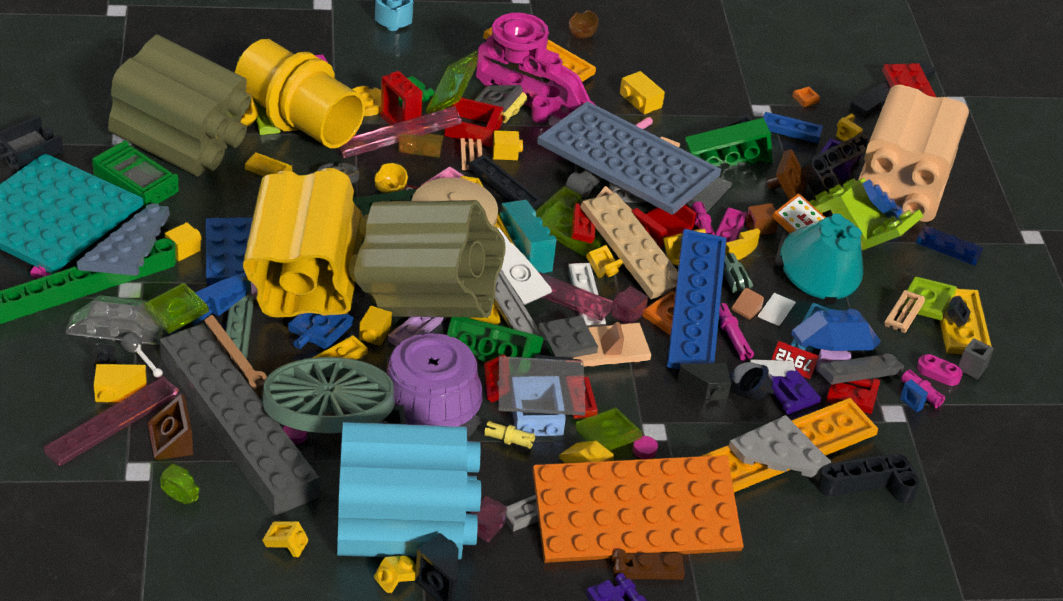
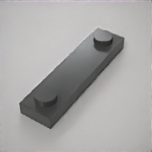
(860, 368)

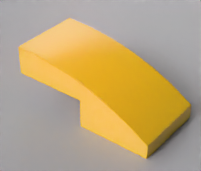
(744, 245)

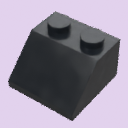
(438, 568)

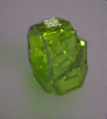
(179, 484)

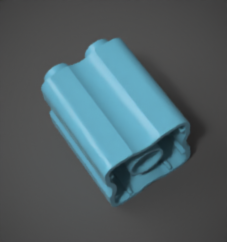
(406, 488)

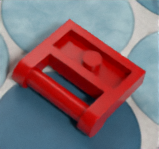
(862, 397)

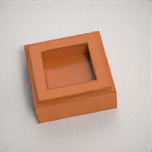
(806, 96)

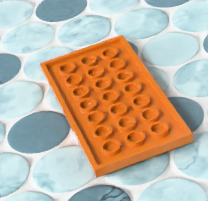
(636, 507)

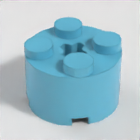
(394, 13)

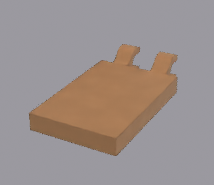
(236, 356)

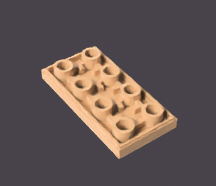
(634, 346)

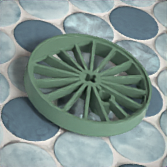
(296, 388)

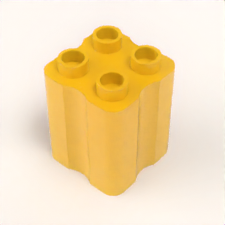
(303, 243)

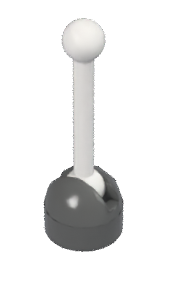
(133, 344)

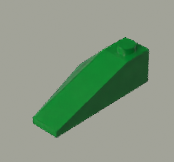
(491, 341)

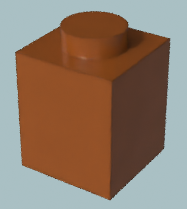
(761, 218)

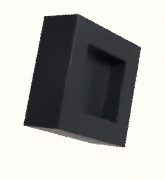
(958, 311)

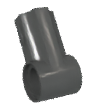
(583, 182)

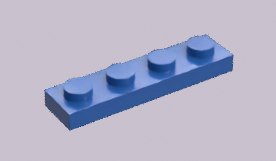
(882, 200)

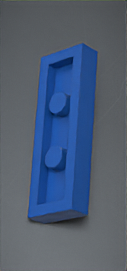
(793, 127)

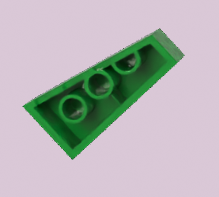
(733, 144)

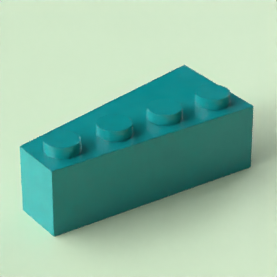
(529, 234)

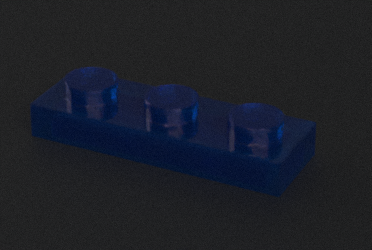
(949, 245)

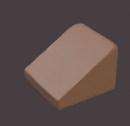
(748, 303)
(613, 340)

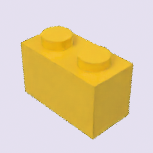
(642, 92)

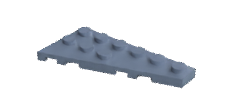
(126, 248)

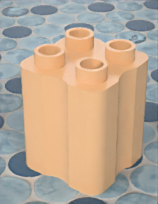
(915, 148)

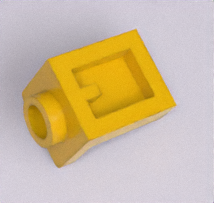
(847, 128)
(286, 535)

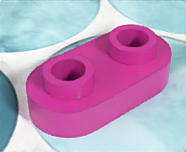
(939, 369)

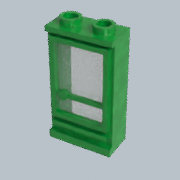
(135, 173)

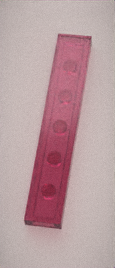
(391, 134)
(111, 421)

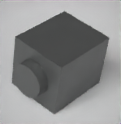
(975, 358)

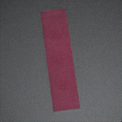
(577, 298)

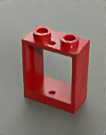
(396, 86)
(480, 112)

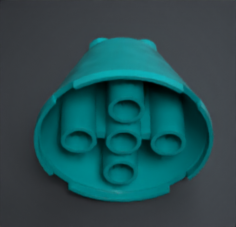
(824, 257)

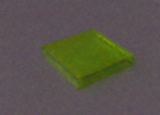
(176, 307)
(610, 429)

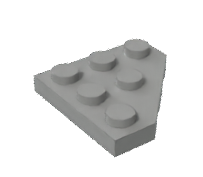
(780, 447)

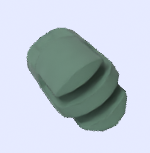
(735, 274)

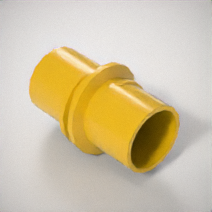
(301, 93)

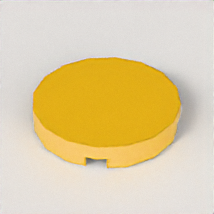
(372, 99)

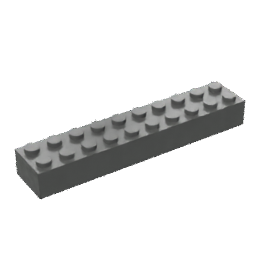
(239, 420)

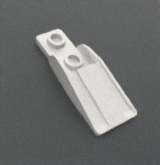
(522, 275)

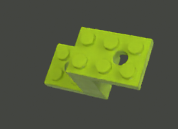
(855, 206)

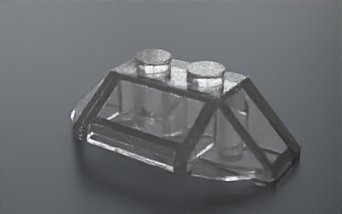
(114, 319)

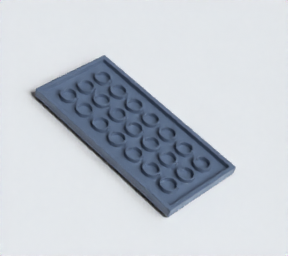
(629, 157)

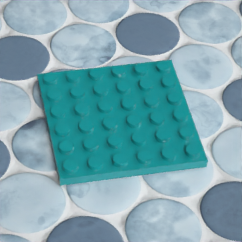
(58, 212)

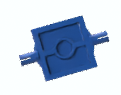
(319, 328)

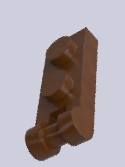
(648, 565)

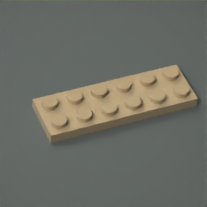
(632, 244)

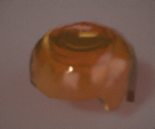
(583, 24)

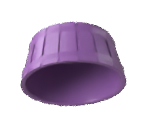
(438, 393)

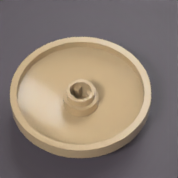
(458, 189)

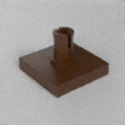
(789, 176)

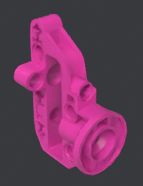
(524, 40)

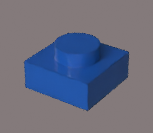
(913, 395)

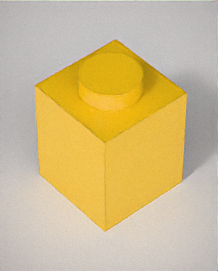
(506, 145)
(186, 240)
(375, 325)

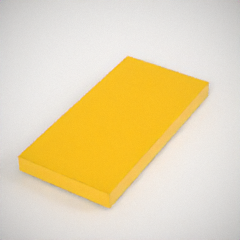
(958, 338)

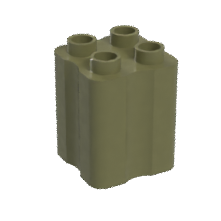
(178, 105)
(429, 258)

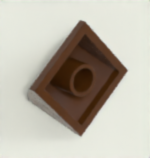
(171, 431)

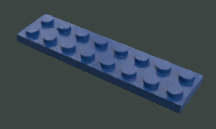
(697, 299)

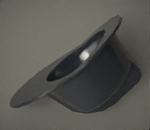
(751, 381)

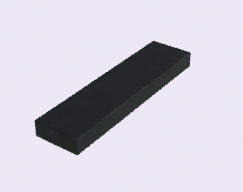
(503, 181)

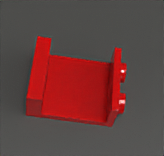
(663, 224)

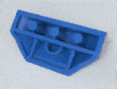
(836, 331)

